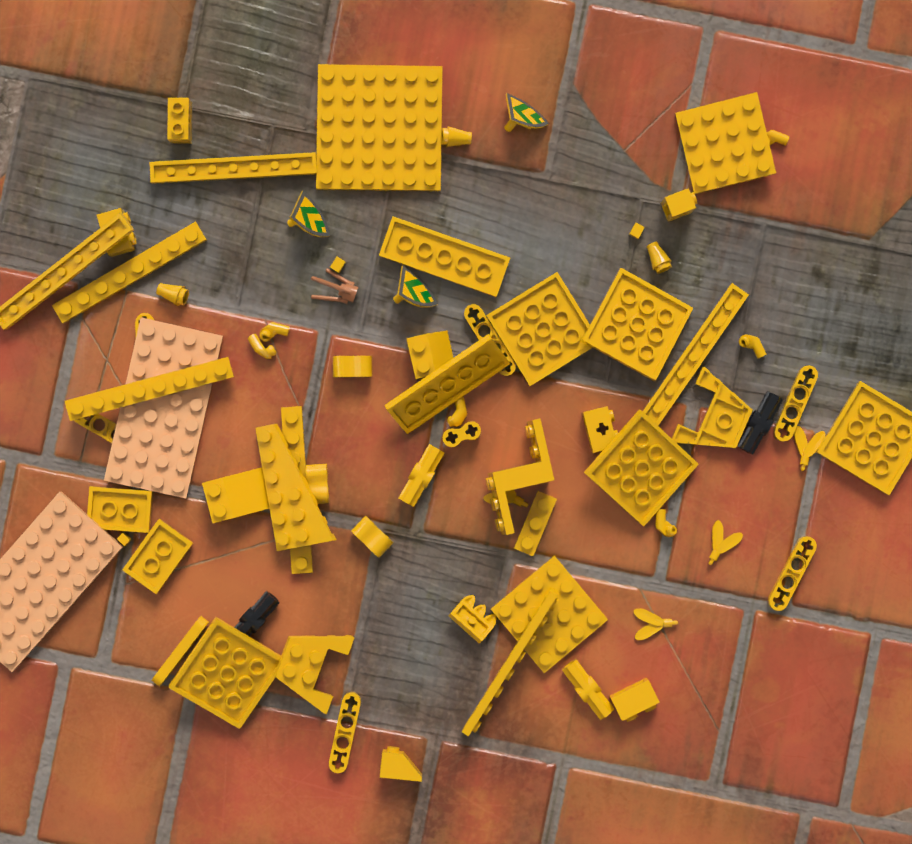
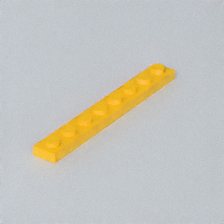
(233, 168)
(64, 270)
(129, 272)
(695, 353)
(149, 389)
(294, 435)
(516, 655)

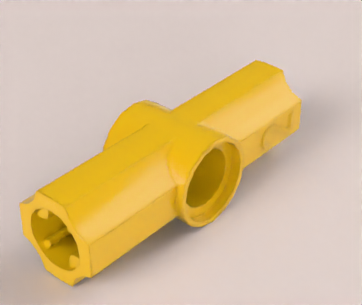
(421, 475)
(588, 689)

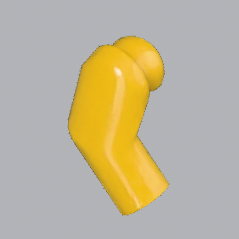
(774, 136)
(273, 329)
(754, 343)
(258, 347)
(459, 415)
(663, 525)

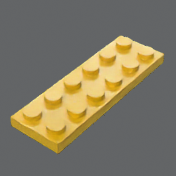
(444, 256)
(447, 384)

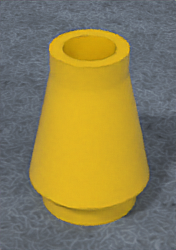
(455, 137)
(658, 258)
(176, 294)

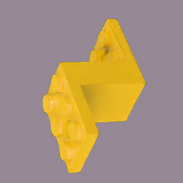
(520, 476)

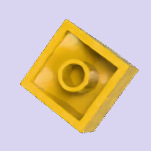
(429, 352)

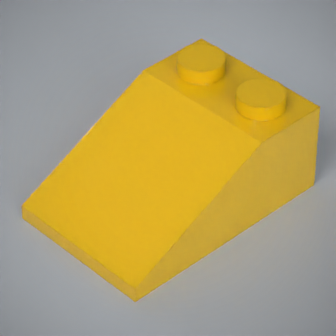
(236, 495)

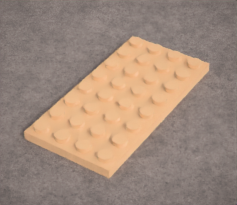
(161, 436)
(47, 574)

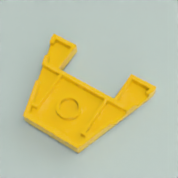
(723, 420)
(303, 661)

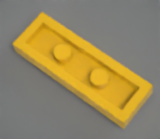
(535, 523)

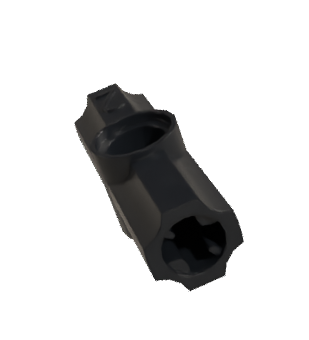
(760, 422)
(257, 615)

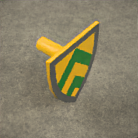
(523, 114)
(308, 217)
(414, 290)

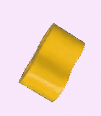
(352, 366)
(461, 434)
(318, 481)
(372, 536)

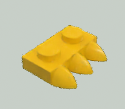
(472, 619)

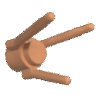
(347, 291)

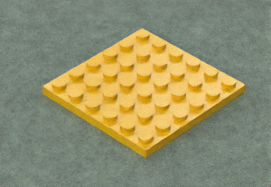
(379, 127)

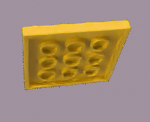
(725, 143)
(637, 324)
(541, 328)
(871, 438)
(641, 467)
(566, 625)
(226, 673)

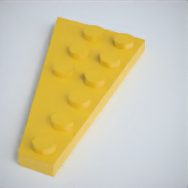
(290, 499)

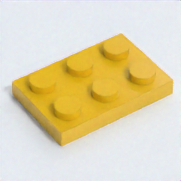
(120, 508)
(157, 556)

